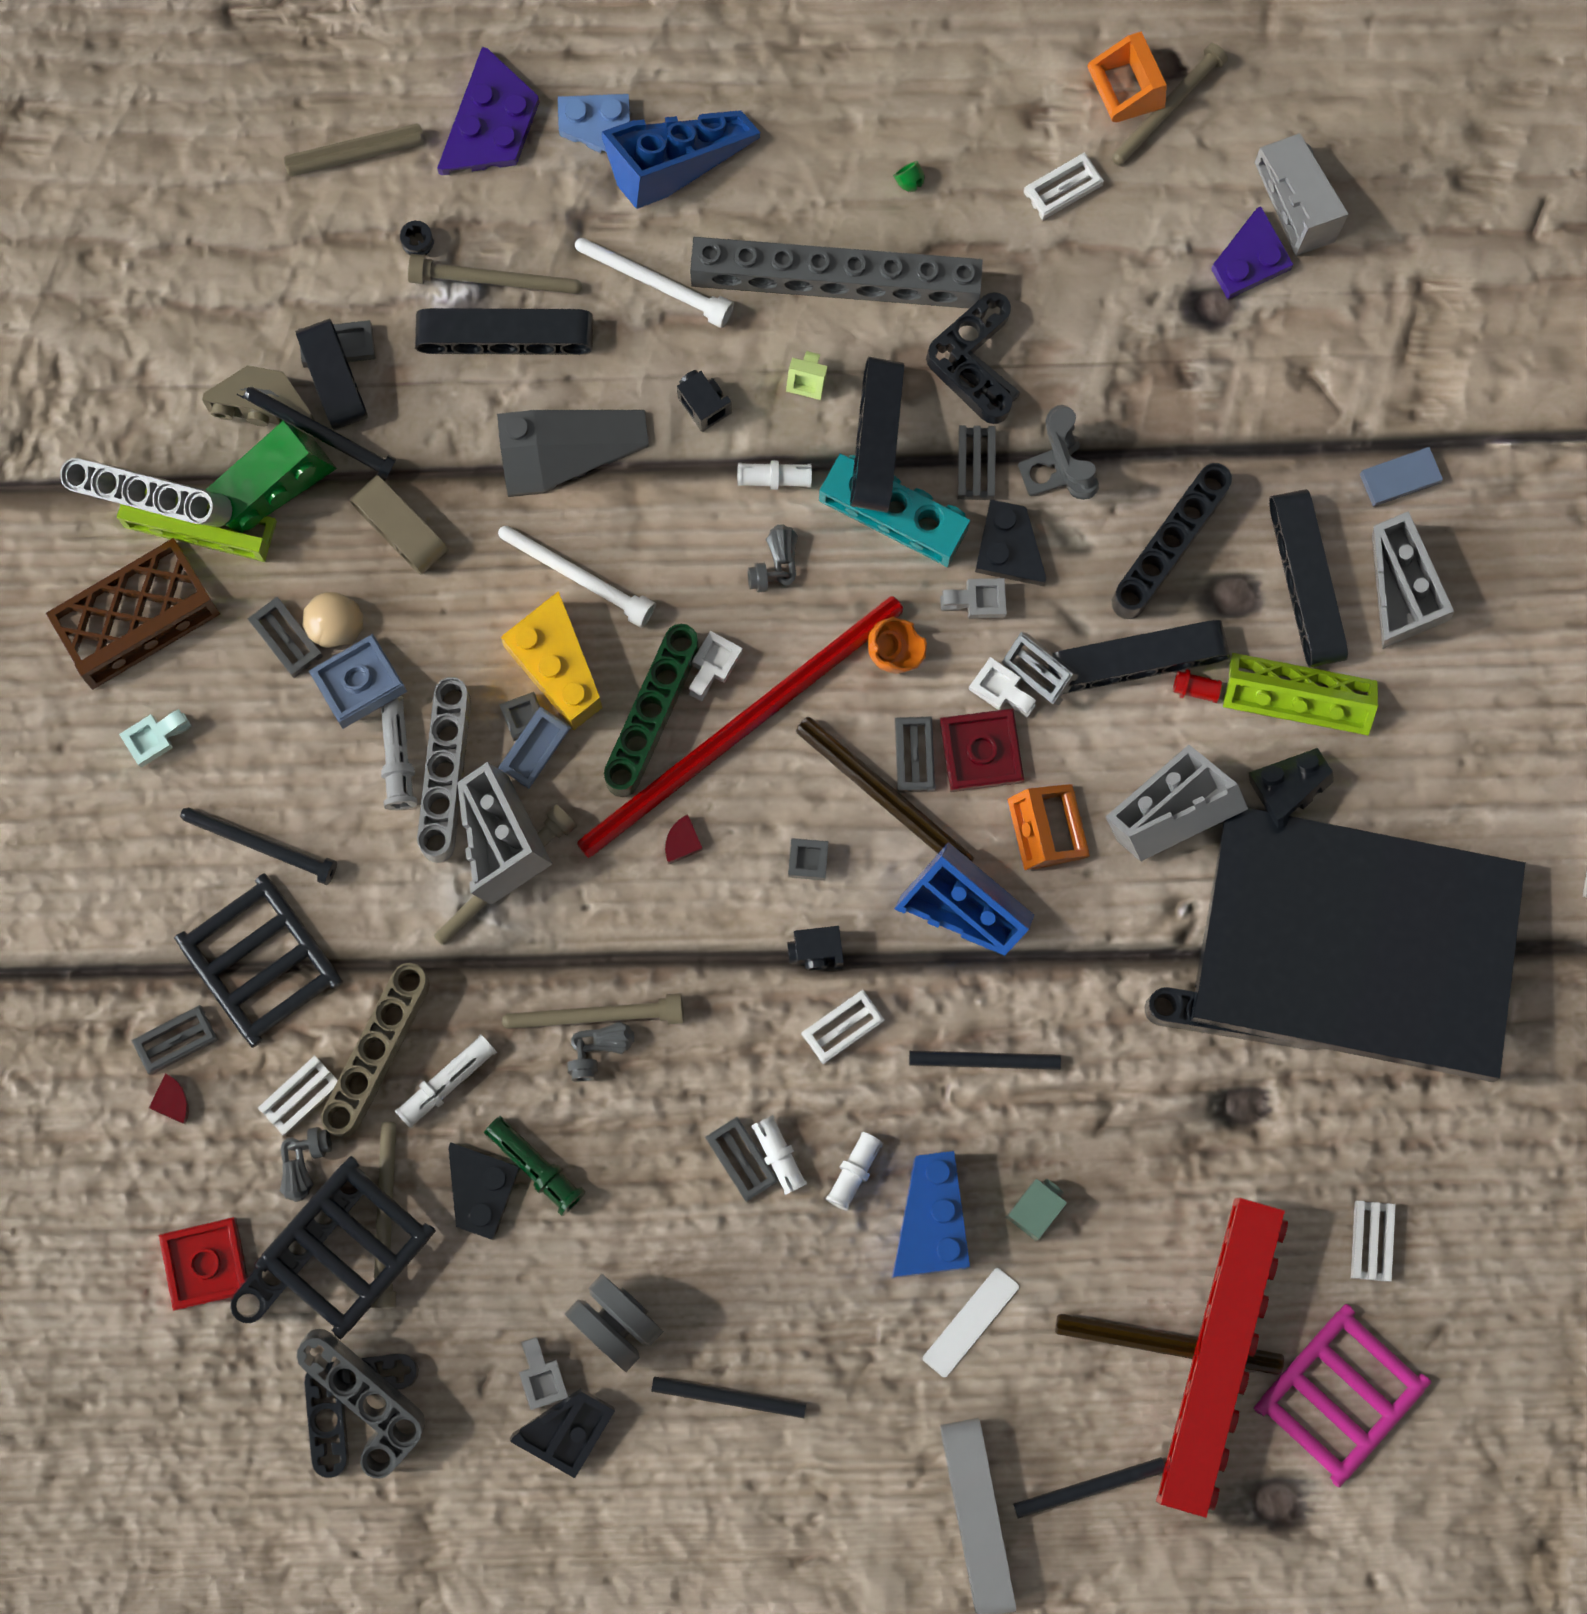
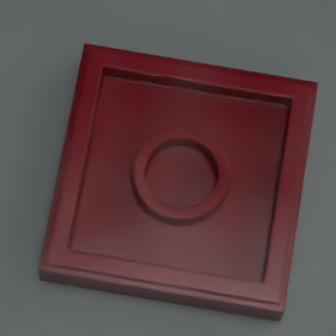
(981, 750)

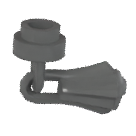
(782, 543)
(613, 1038)
(295, 1178)

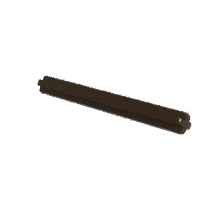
(876, 787)
(1152, 1341)

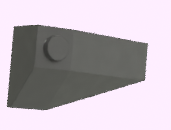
(558, 445)

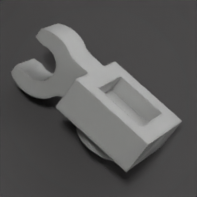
(982, 597)
(543, 1380)

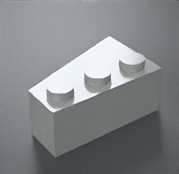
(1406, 582)
(1175, 805)
(500, 835)

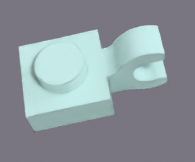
(150, 738)

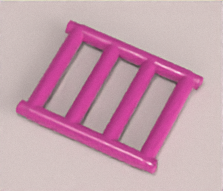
(1390, 1412)

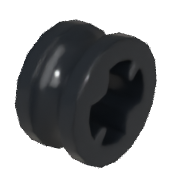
(410, 229)

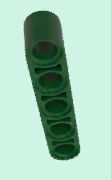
(651, 692)

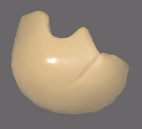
(332, 620)

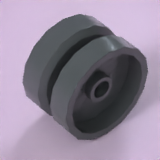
(615, 1321)

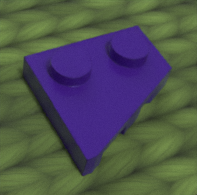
(1251, 257)

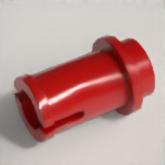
(1197, 686)

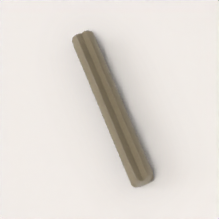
(354, 150)

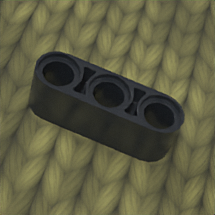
(331, 374)

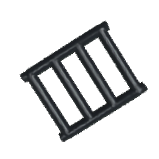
(231, 1001)
(367, 1292)

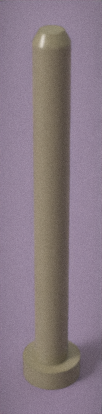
(1213, 57)

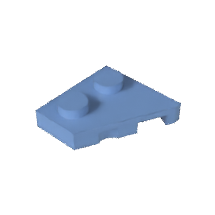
(587, 116)

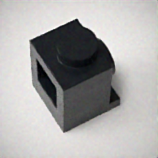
(703, 399)
(816, 948)

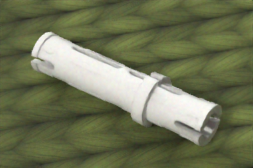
(445, 1081)

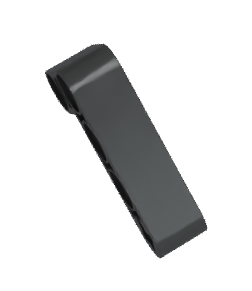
(354, 1397)

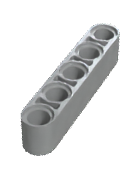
(160, 492)
(437, 753)
(978, 1517)

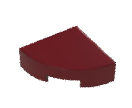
(681, 841)
(171, 1100)

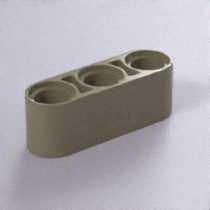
(399, 525)

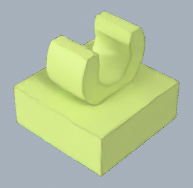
(807, 376)

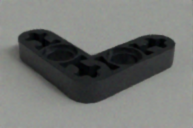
(961, 350)
(344, 1375)

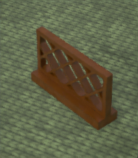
(140, 640)

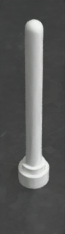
(715, 309)
(637, 609)

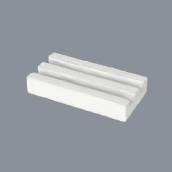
(1071, 197)
(817, 1045)
(288, 1086)
(1388, 1241)

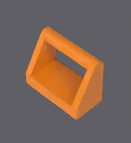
(1136, 52)
(1034, 831)

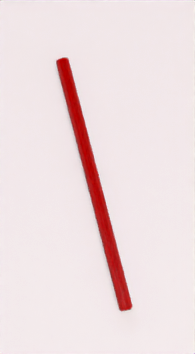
(736, 729)

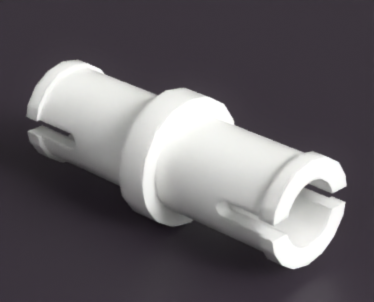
(774, 475)
(779, 1154)
(854, 1171)

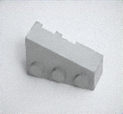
(1300, 194)

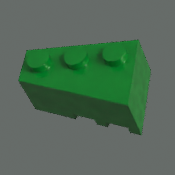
(271, 475)

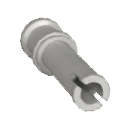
(398, 770)

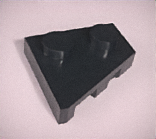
(1010, 545)
(1291, 784)
(480, 1189)
(566, 1431)

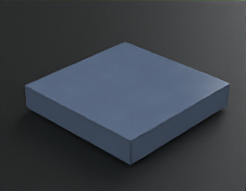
(357, 681)

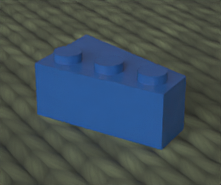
(966, 901)
(933, 1220)

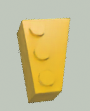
(554, 661)

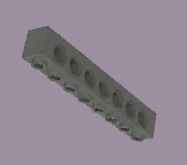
(835, 272)

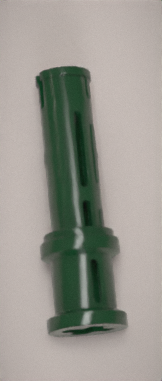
(546, 1177)

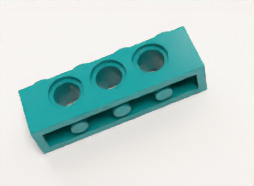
(904, 528)

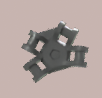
(1075, 474)

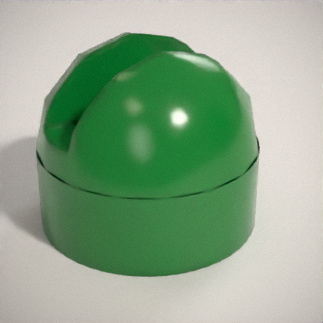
(910, 176)

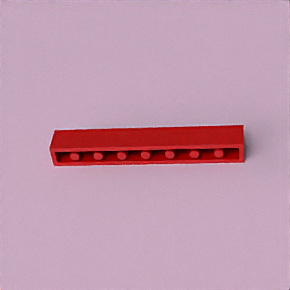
(1221, 1357)

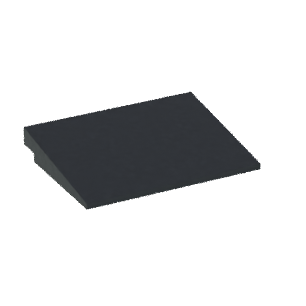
(1360, 944)

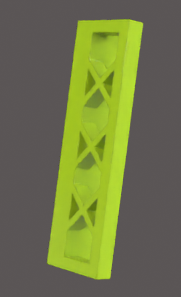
(205, 536)
(1301, 698)

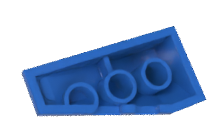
(664, 157)

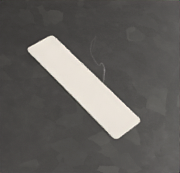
(970, 1322)

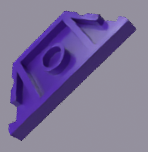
(490, 119)

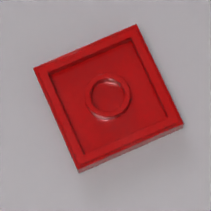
(203, 1263)

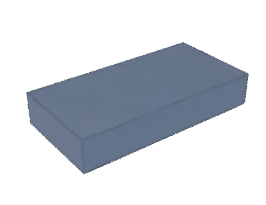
(1401, 476)
(534, 747)

